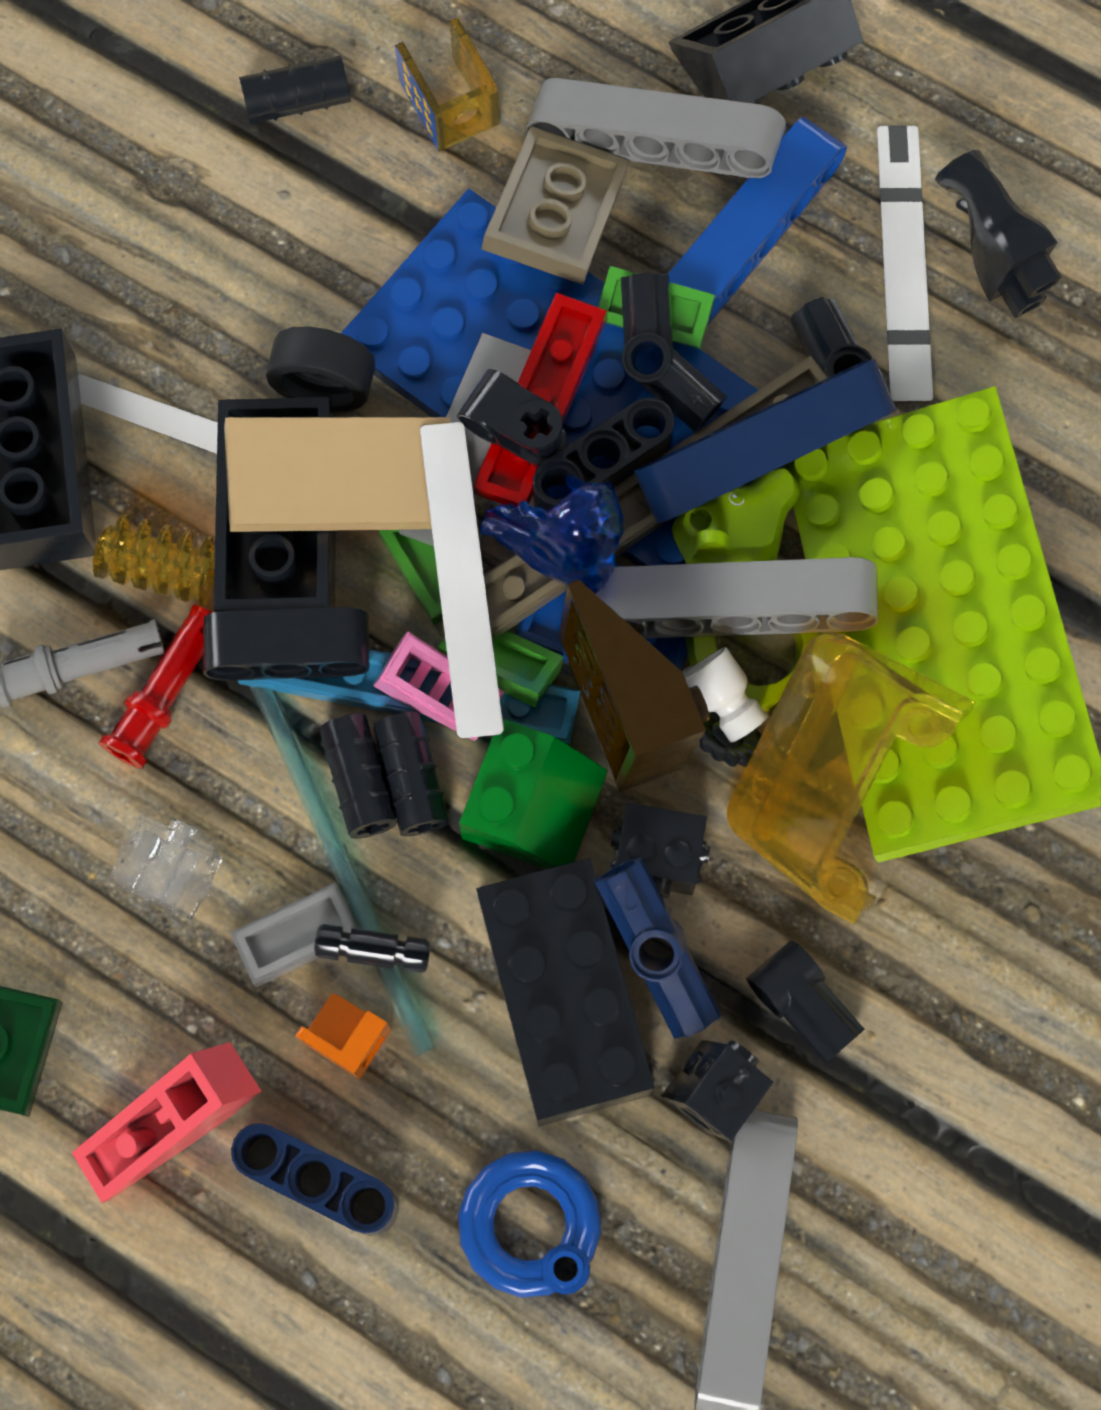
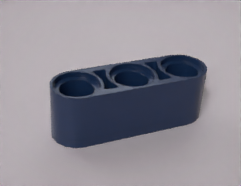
(287, 1169)

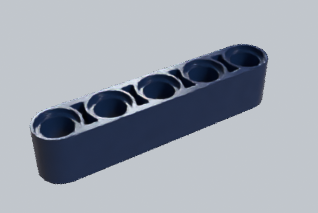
(764, 440)

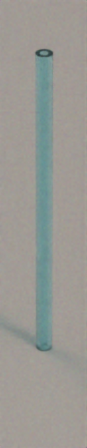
(341, 862)

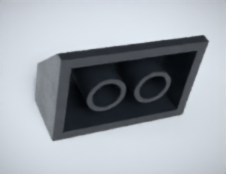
(766, 46)

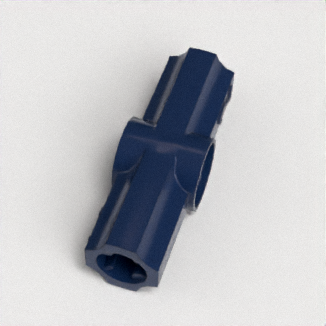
(673, 979)

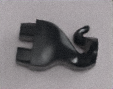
(1006, 243)

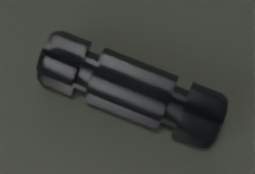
(372, 948)

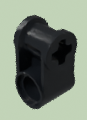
(508, 414)

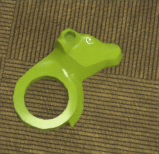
(741, 528)

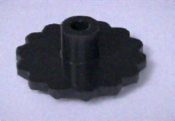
(721, 749)

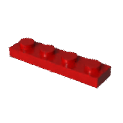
(553, 374)

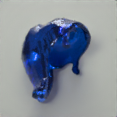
(566, 542)

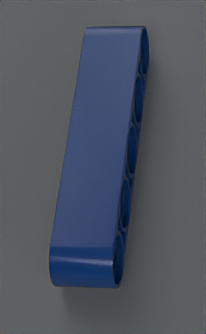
(759, 214)

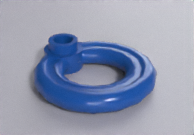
(579, 1239)

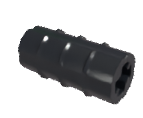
(295, 89)
(411, 774)
(357, 776)

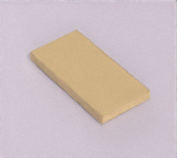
(326, 473)

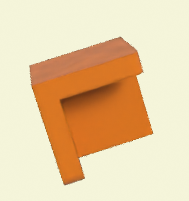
(345, 1035)

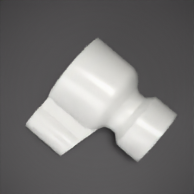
(724, 692)

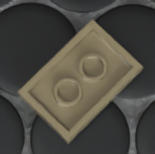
(555, 205)

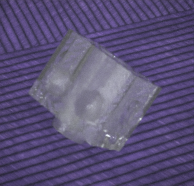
(167, 865)

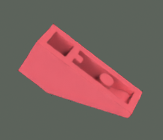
(166, 1119)

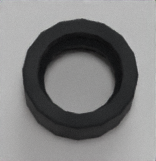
(321, 364)

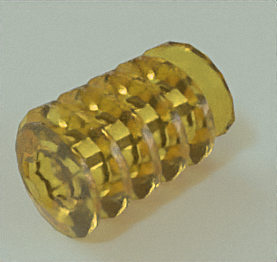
(156, 561)

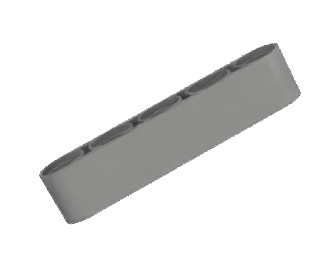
(662, 126)
(745, 597)
(746, 1264)

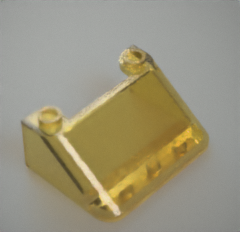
(824, 756)

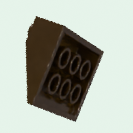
(631, 692)

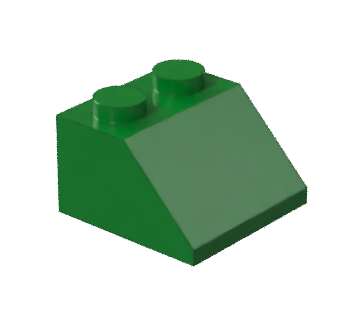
(532, 797)

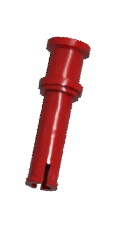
(149, 708)

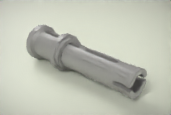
(50, 668)

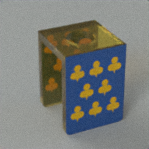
(440, 118)

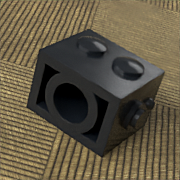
(668, 844)
(718, 1088)

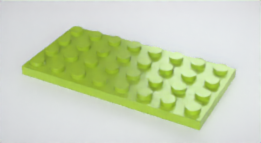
(965, 605)

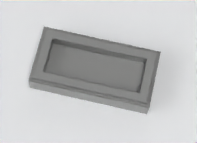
(287, 936)

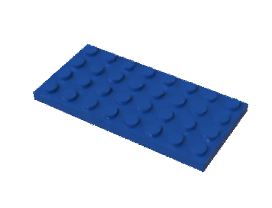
(452, 291)

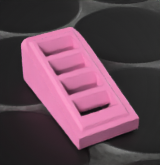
(408, 692)

